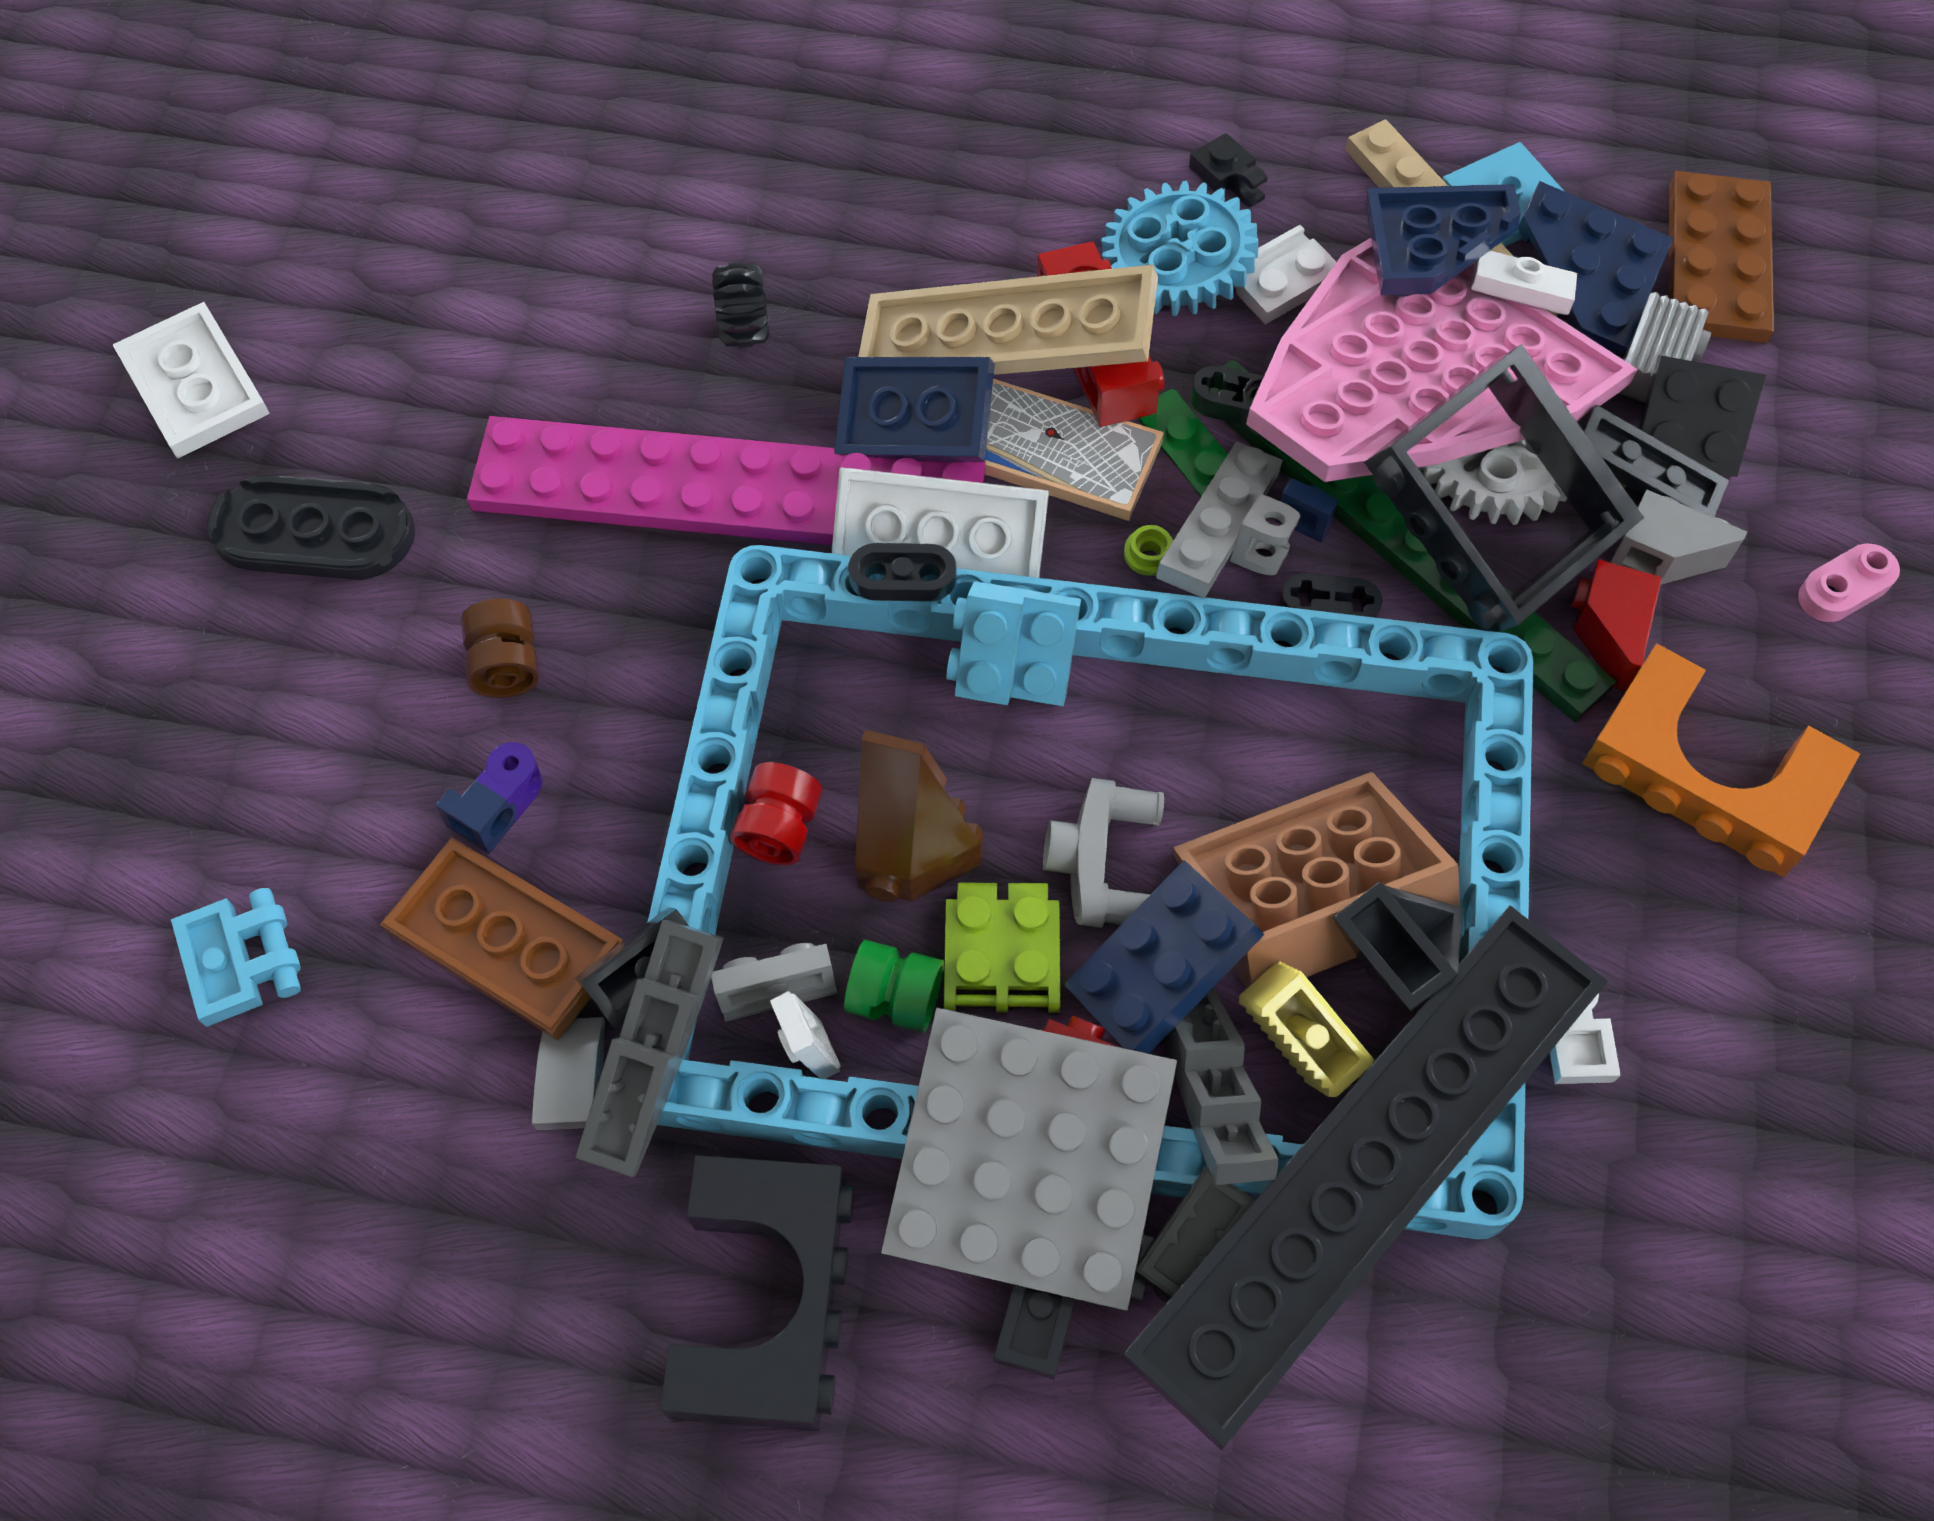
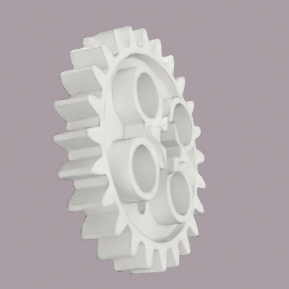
(1497, 482)

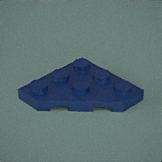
(1435, 232)
(1609, 253)

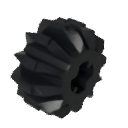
(740, 304)

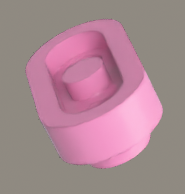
(1853, 581)

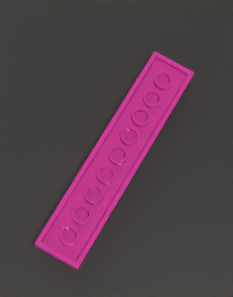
(673, 479)

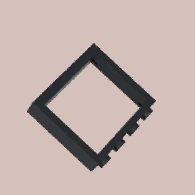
(1563, 452)

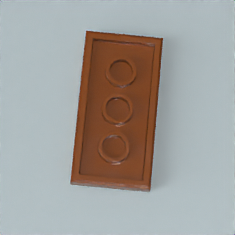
(500, 936)

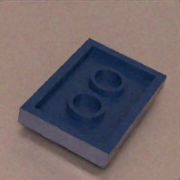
(915, 408)
(1163, 960)

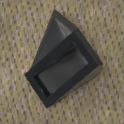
(1404, 941)

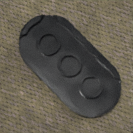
(311, 527)

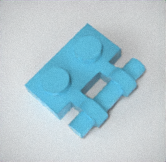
(218, 962)

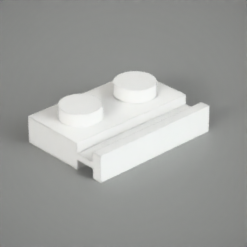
(1285, 274)

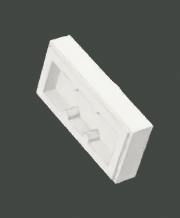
(1525, 282)
(804, 1036)

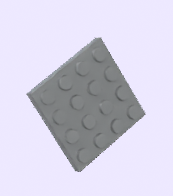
(1030, 1158)

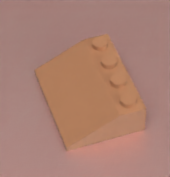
(1313, 860)

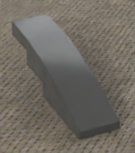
(649, 1048)
(1220, 1095)

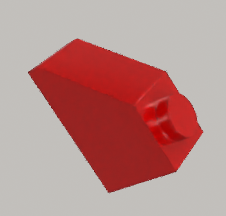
(1616, 617)

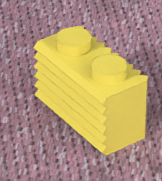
(1306, 1029)

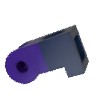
(494, 798)

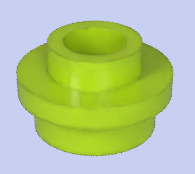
(1144, 539)

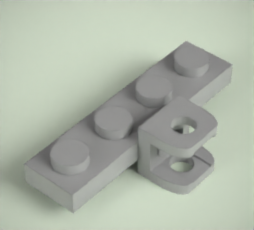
(1231, 520)

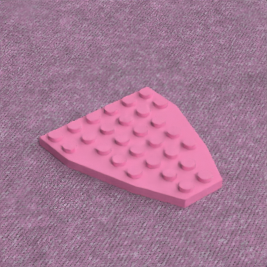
(1374, 363)

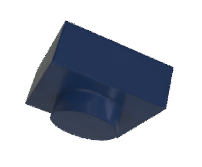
(1314, 507)

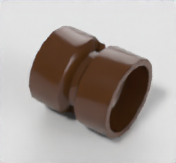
(499, 648)

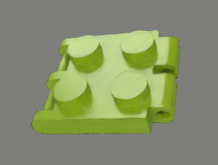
(1002, 946)

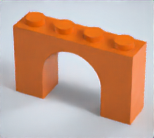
(1764, 823)

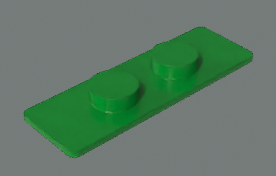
(1186, 440)

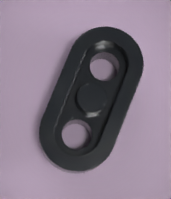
(903, 571)

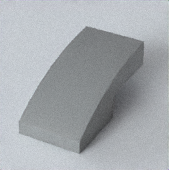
(568, 1075)

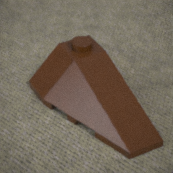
(907, 824)

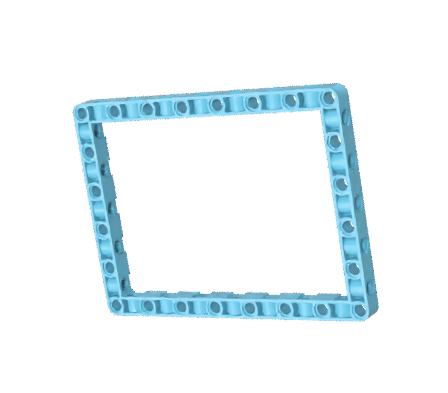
(1118, 627)

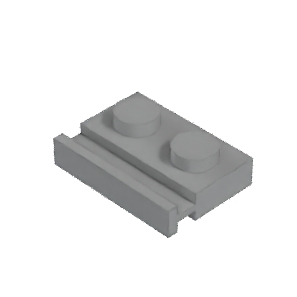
(749, 984)

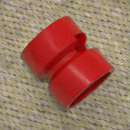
(775, 818)

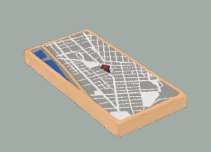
(1063, 450)

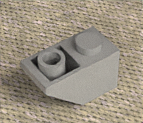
(1676, 540)

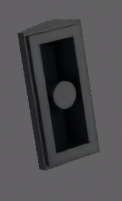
(614, 976)

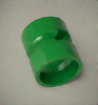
(893, 986)

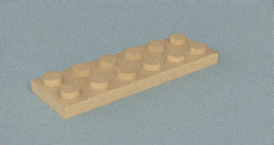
(1021, 321)

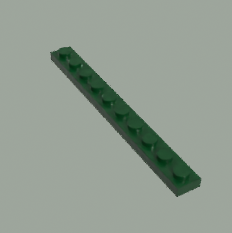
(1559, 668)

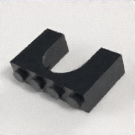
(786, 1377)

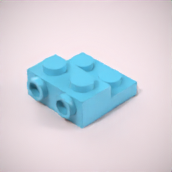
(1013, 645)

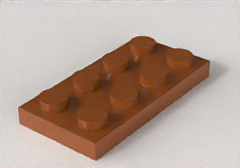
(1723, 252)

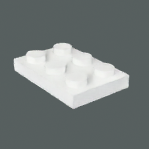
(190, 380)

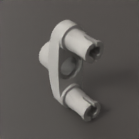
(1082, 850)

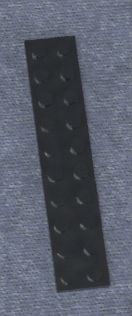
(1361, 1177)

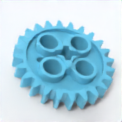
(1191, 240)

